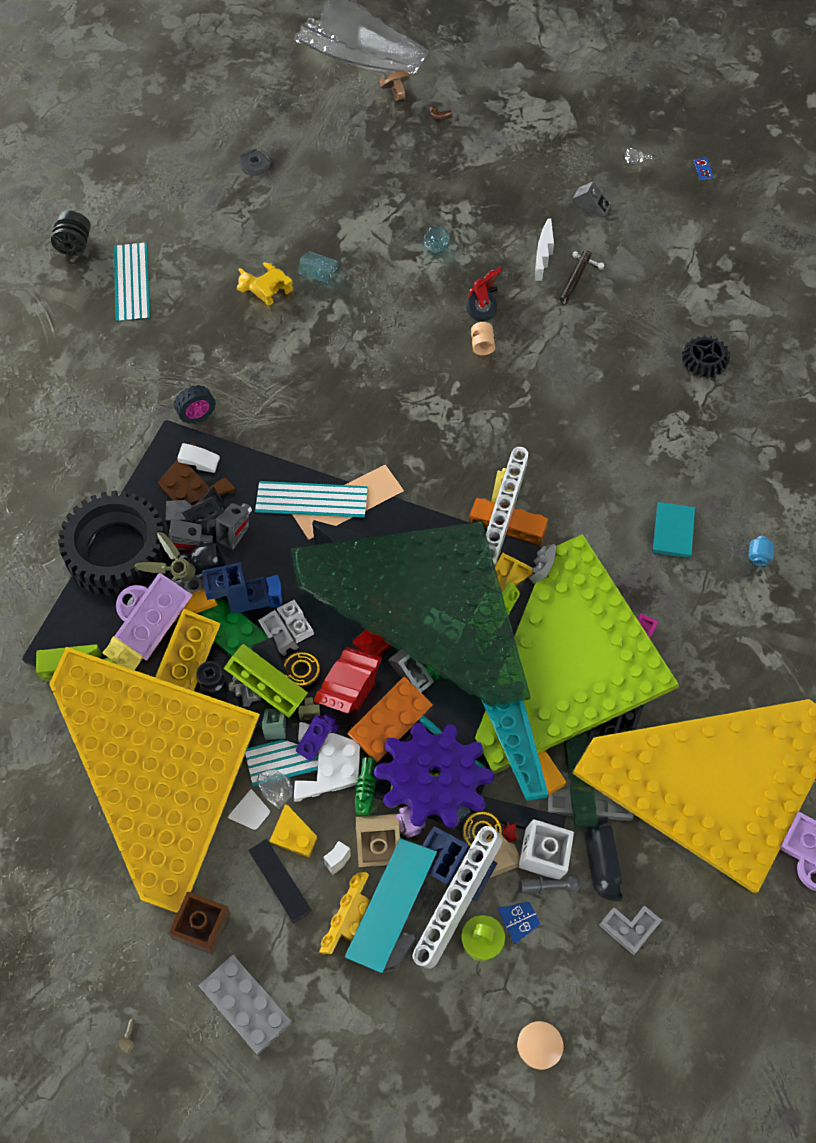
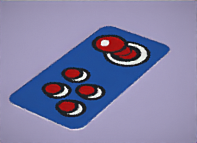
(703, 168)

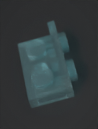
(317, 266)

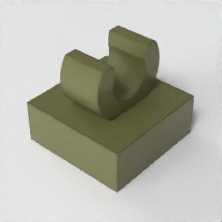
(309, 710)

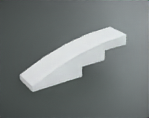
(545, 248)

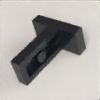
(205, 509)

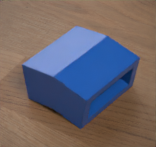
(275, 591)

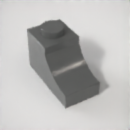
(411, 669)

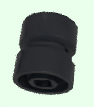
(211, 678)

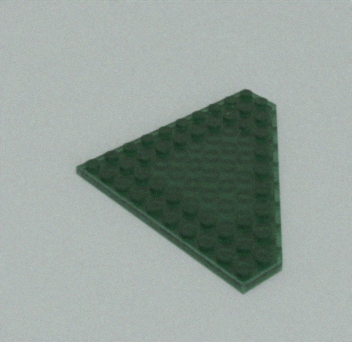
(428, 597)

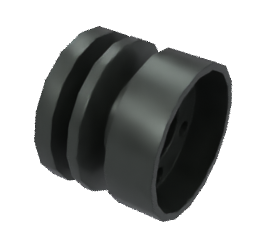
(70, 233)

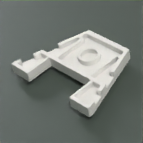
(336, 766)

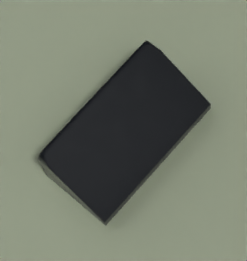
(269, 652)

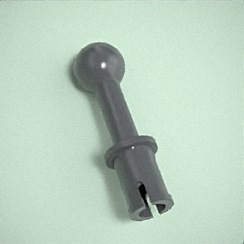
(570, 883)

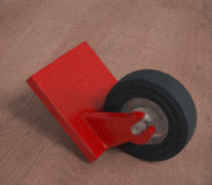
(480, 303)

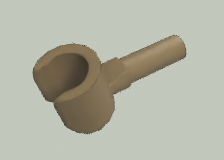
(126, 1045)

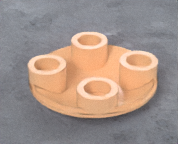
(540, 1045)

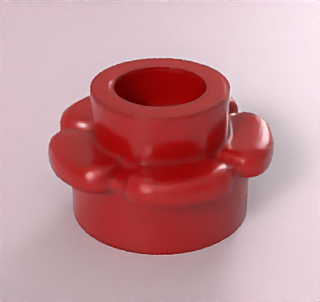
(510, 832)

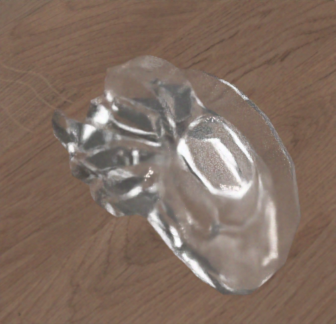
(275, 787)

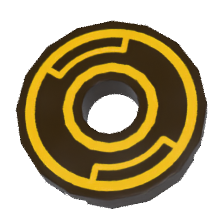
(306, 660)
(474, 820)

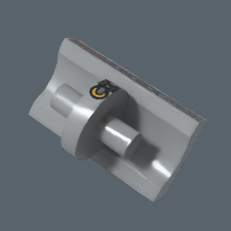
(241, 689)

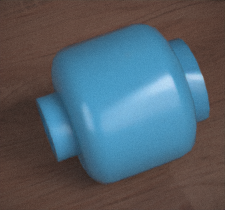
(761, 551)

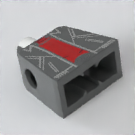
(232, 525)
(187, 535)

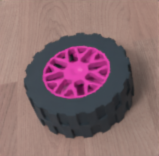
(194, 404)

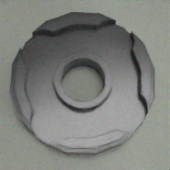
(257, 168)

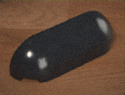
(603, 860)

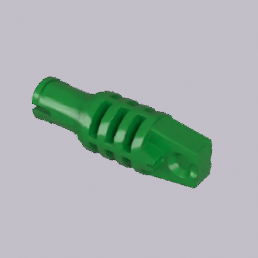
(365, 788)

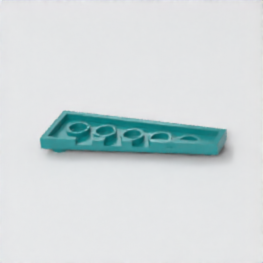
(518, 743)

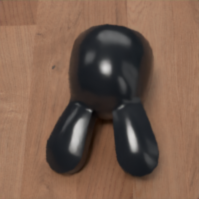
(202, 557)

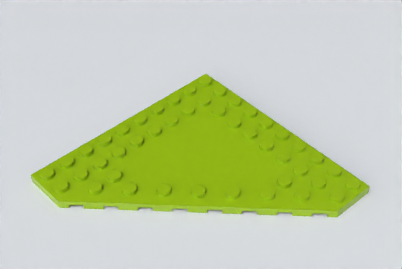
(579, 654)

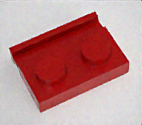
(371, 643)

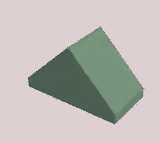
(274, 724)

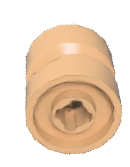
(483, 338)

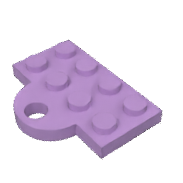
(150, 614)
(801, 844)

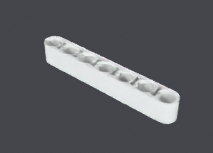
(508, 499)
(457, 908)

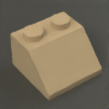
(376, 839)

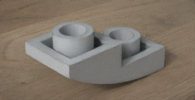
(543, 563)

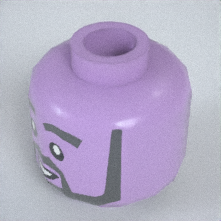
(405, 826)

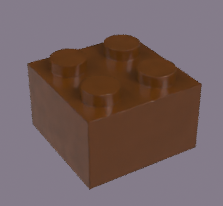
(199, 922)

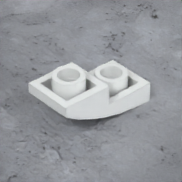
(198, 456)
(295, 621)

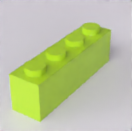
(265, 680)

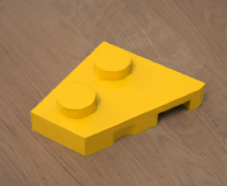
(293, 834)

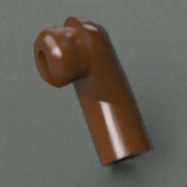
(439, 115)

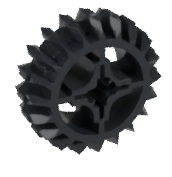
(705, 356)

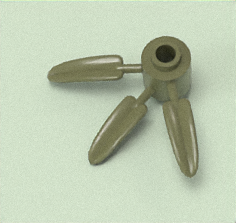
(179, 568)

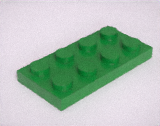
(234, 628)

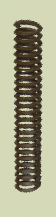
(569, 291)

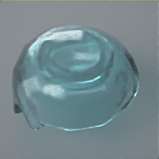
(436, 239)

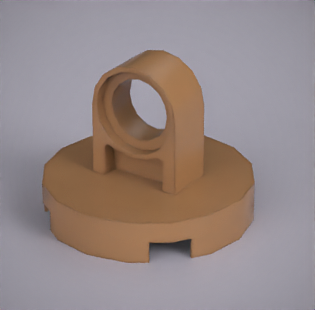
(395, 83)

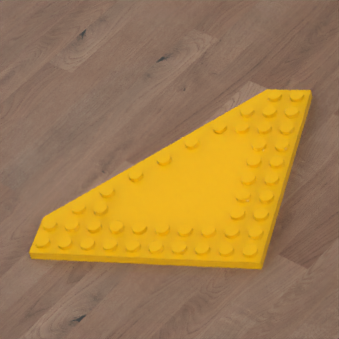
(156, 765)
(714, 782)

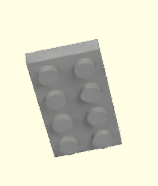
(560, 804)
(245, 1004)

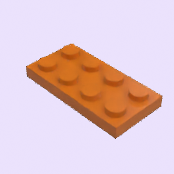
(390, 718)

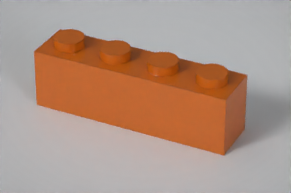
(522, 524)

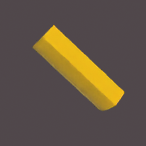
(187, 649)

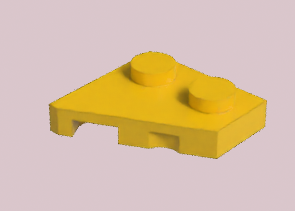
(511, 570)

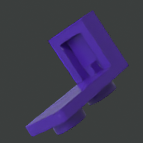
(316, 735)

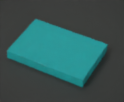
(673, 530)

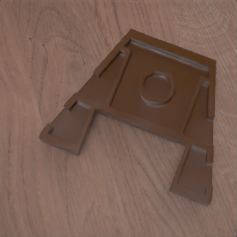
(184, 484)

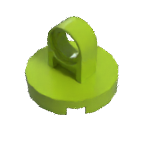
(483, 938)

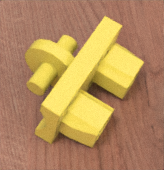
(122, 654)

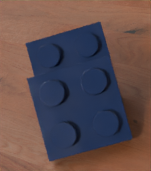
(230, 582)
(449, 858)

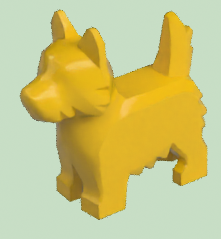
(265, 285)

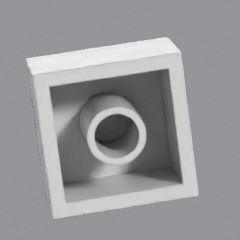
(546, 849)

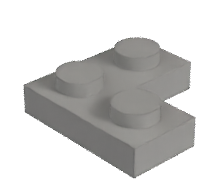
(630, 933)

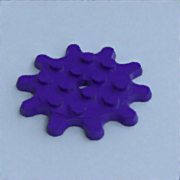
(431, 794)

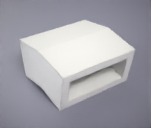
(337, 858)

